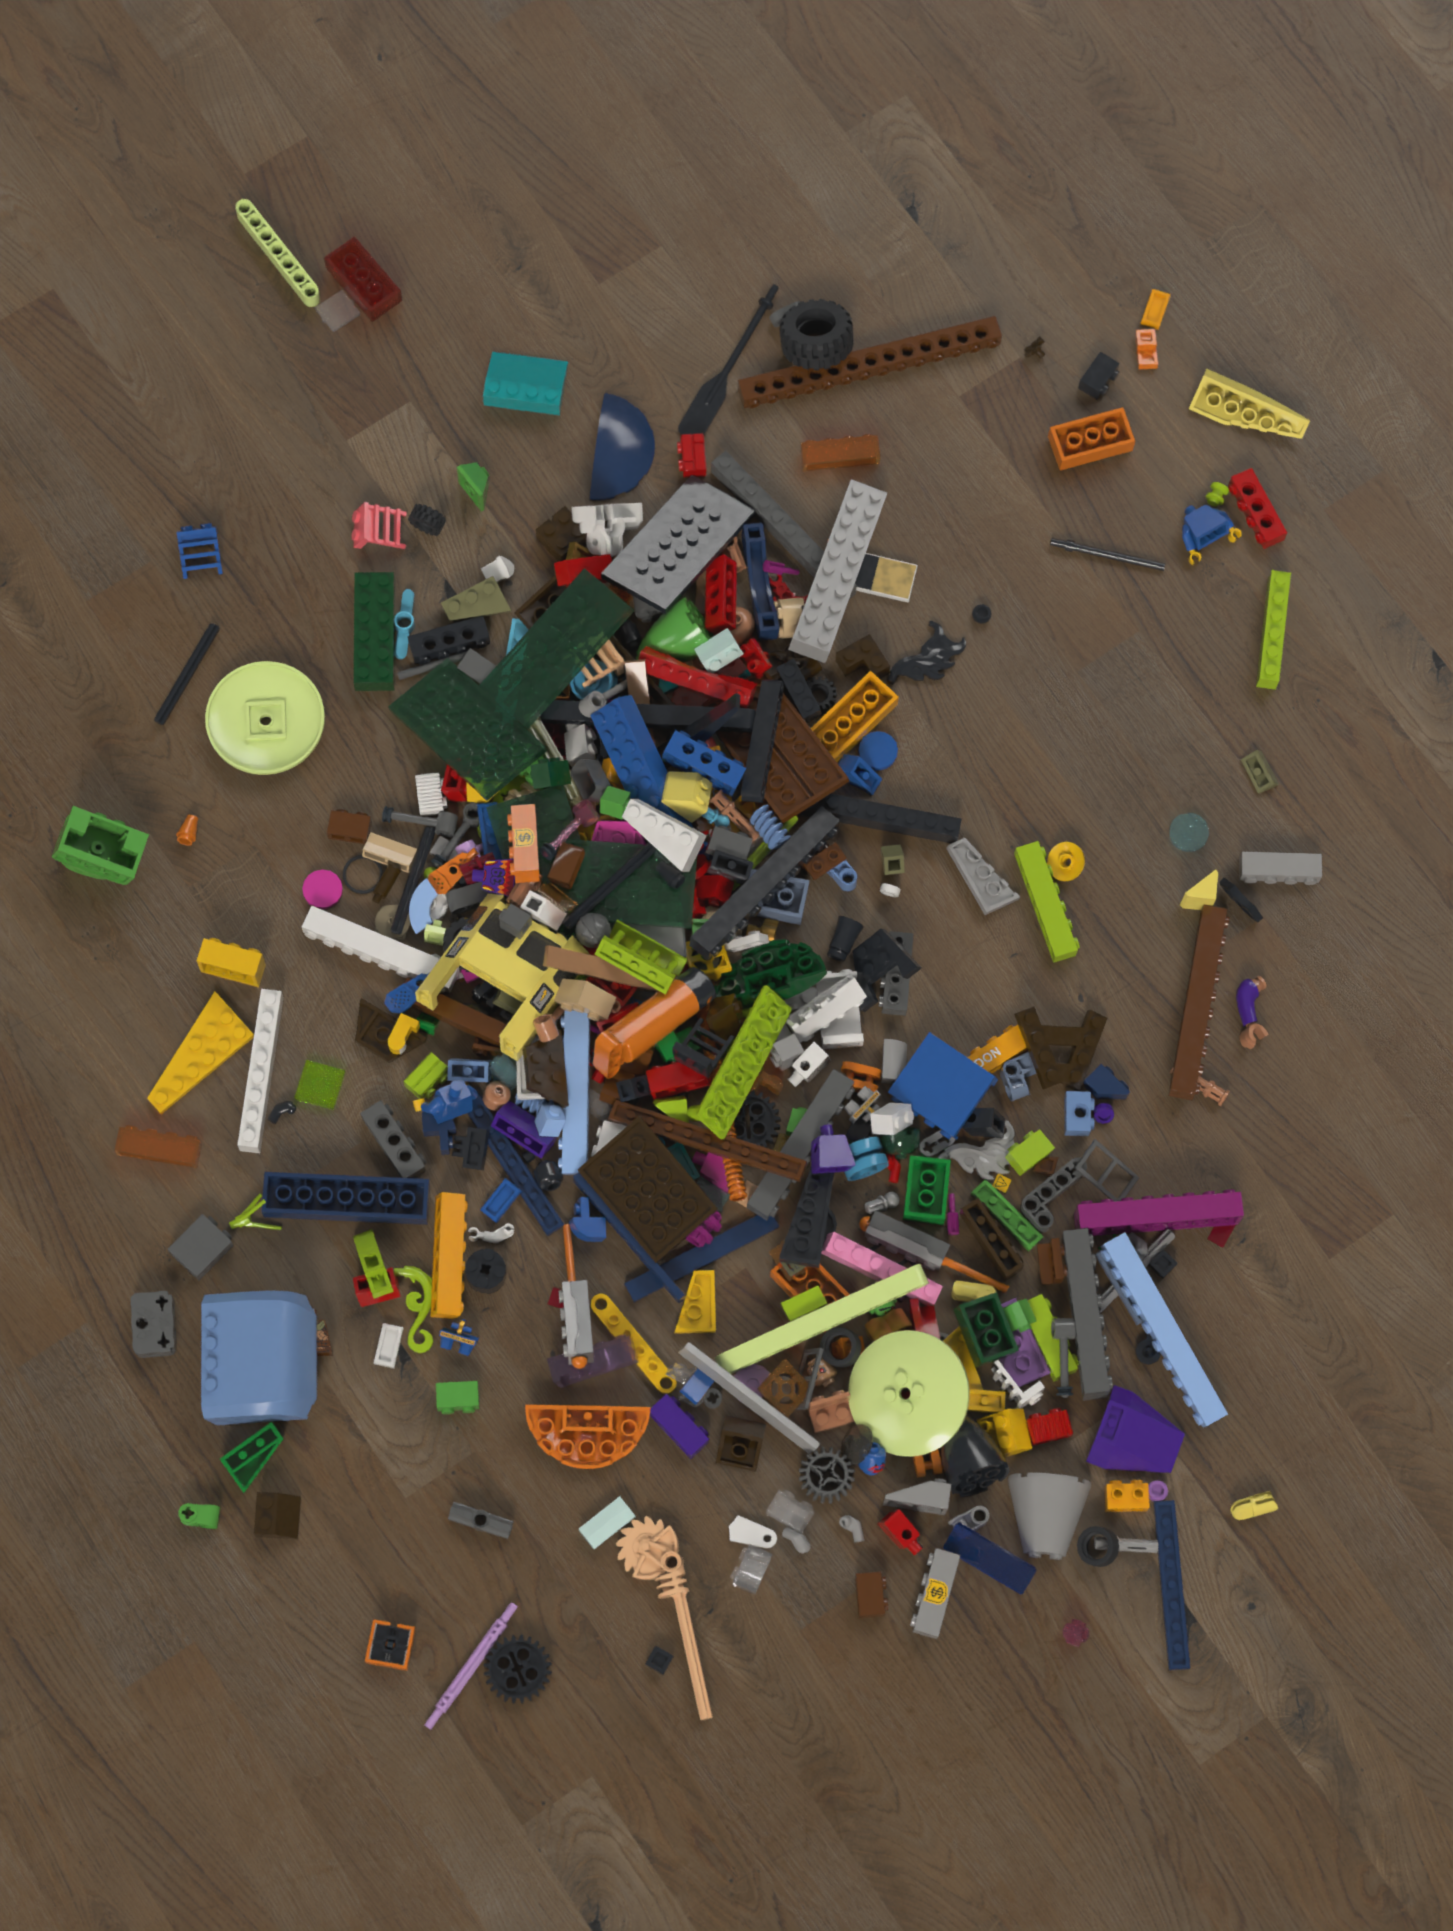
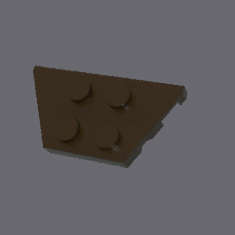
(374, 1030)
(546, 1070)

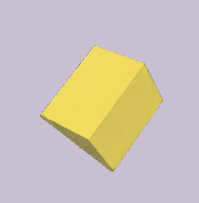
(1201, 893)

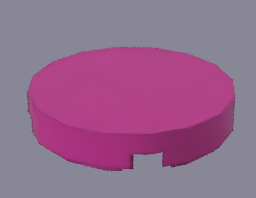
(322, 889)

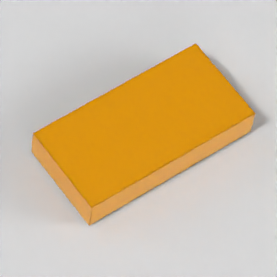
(1155, 309)

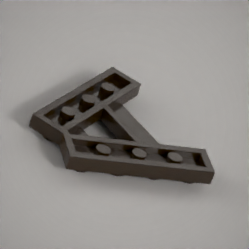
(1039, 1037)

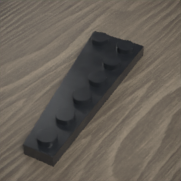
(807, 1229)

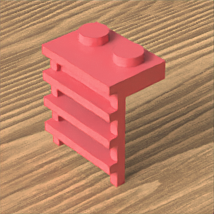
(367, 526)

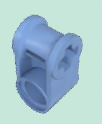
(840, 872)

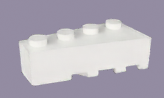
(668, 835)

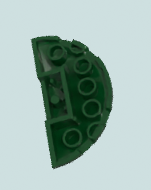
(779, 965)

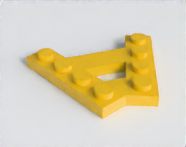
(979, 1399)

